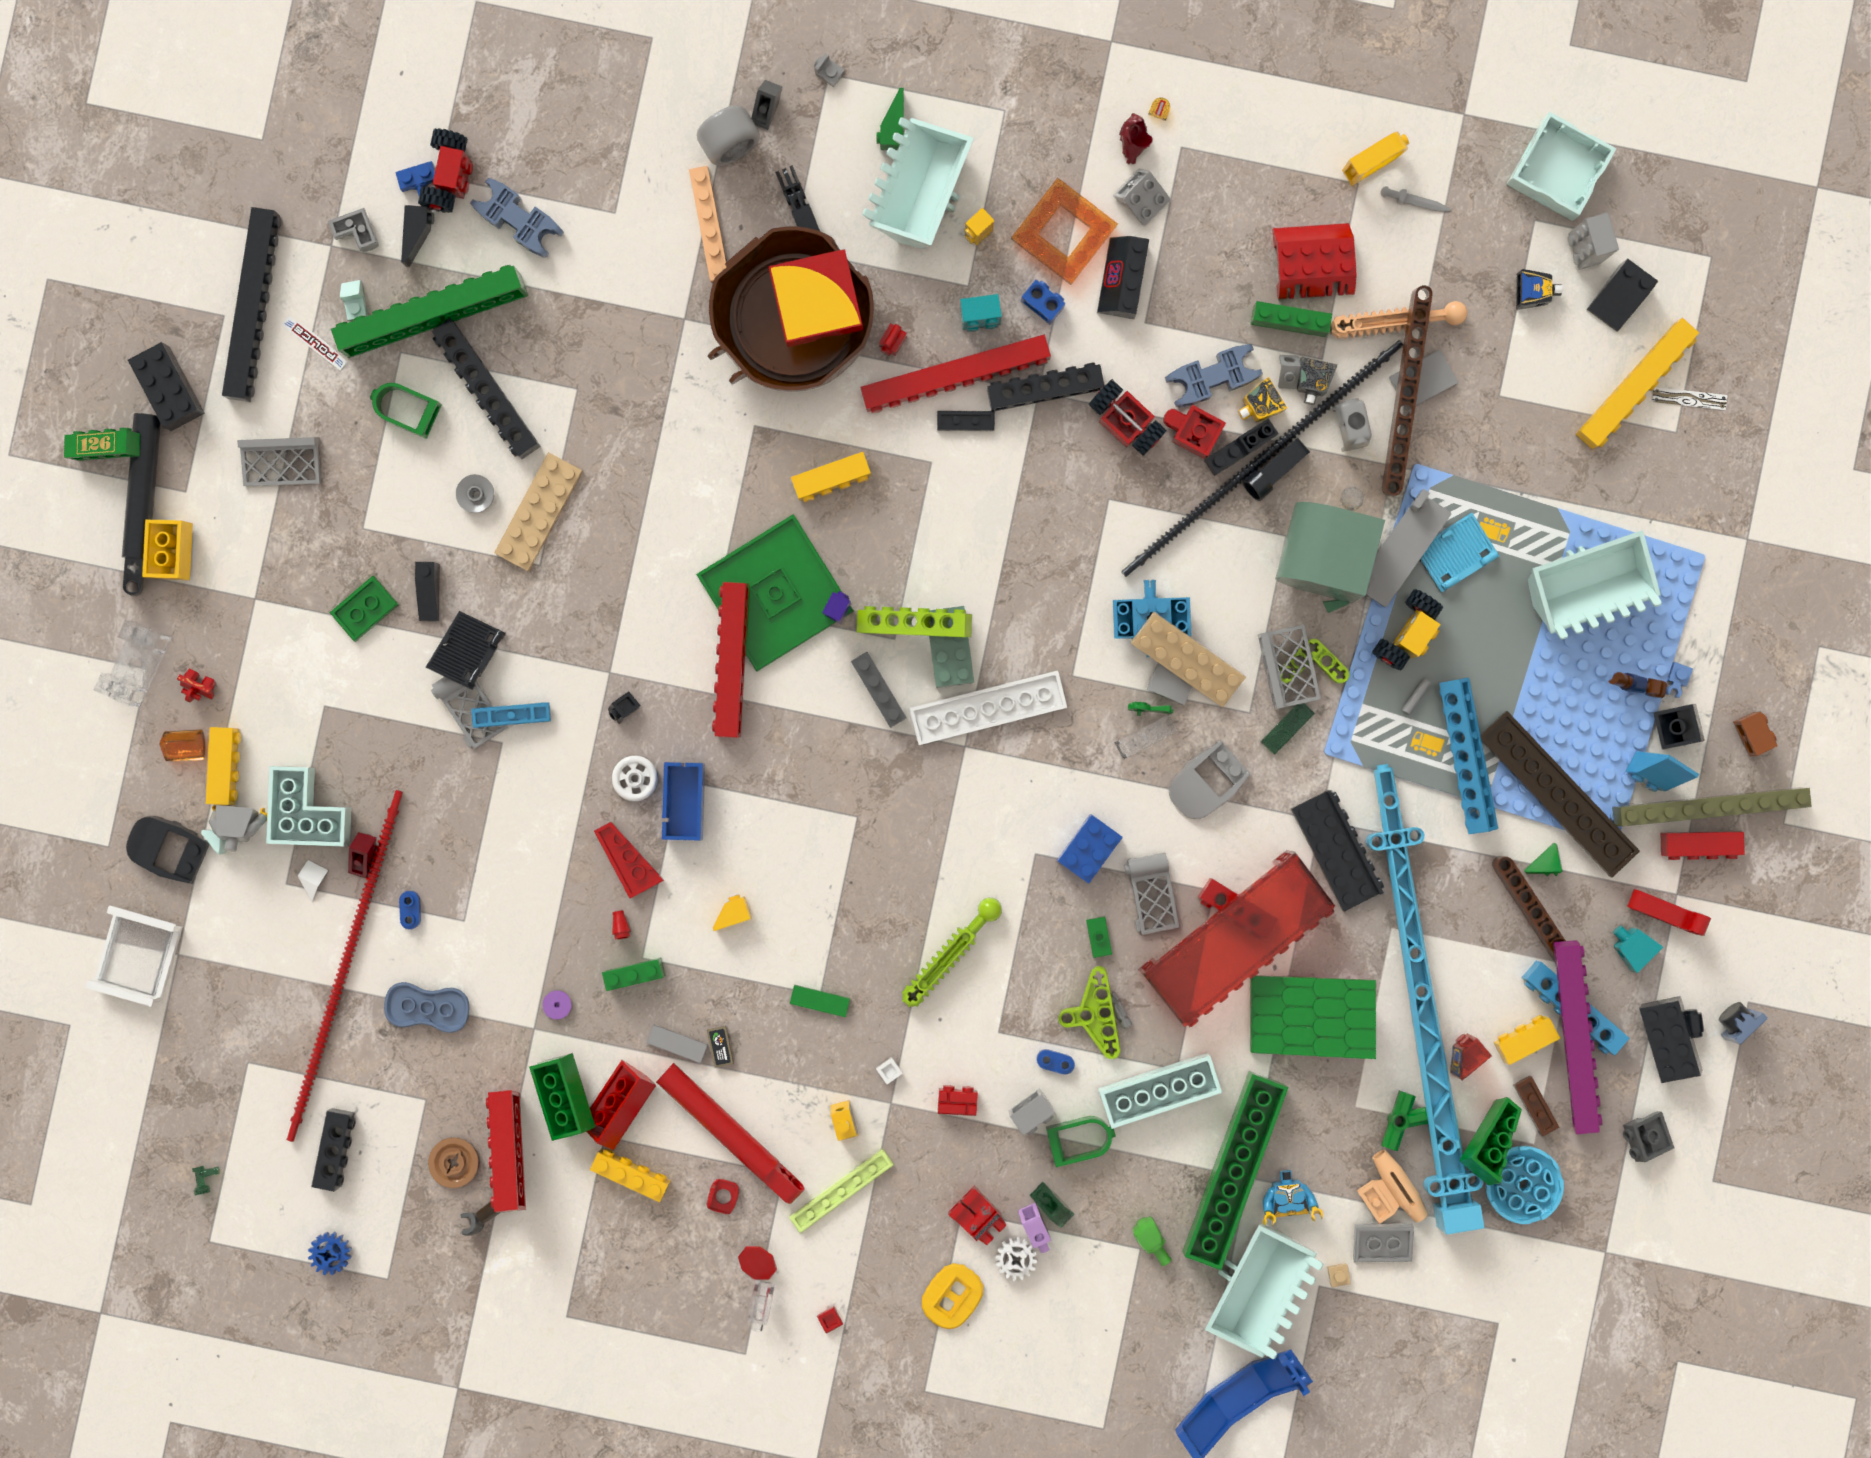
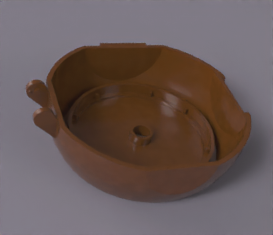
(749, 322)

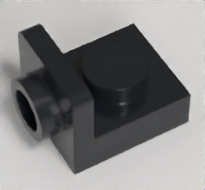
(623, 707)

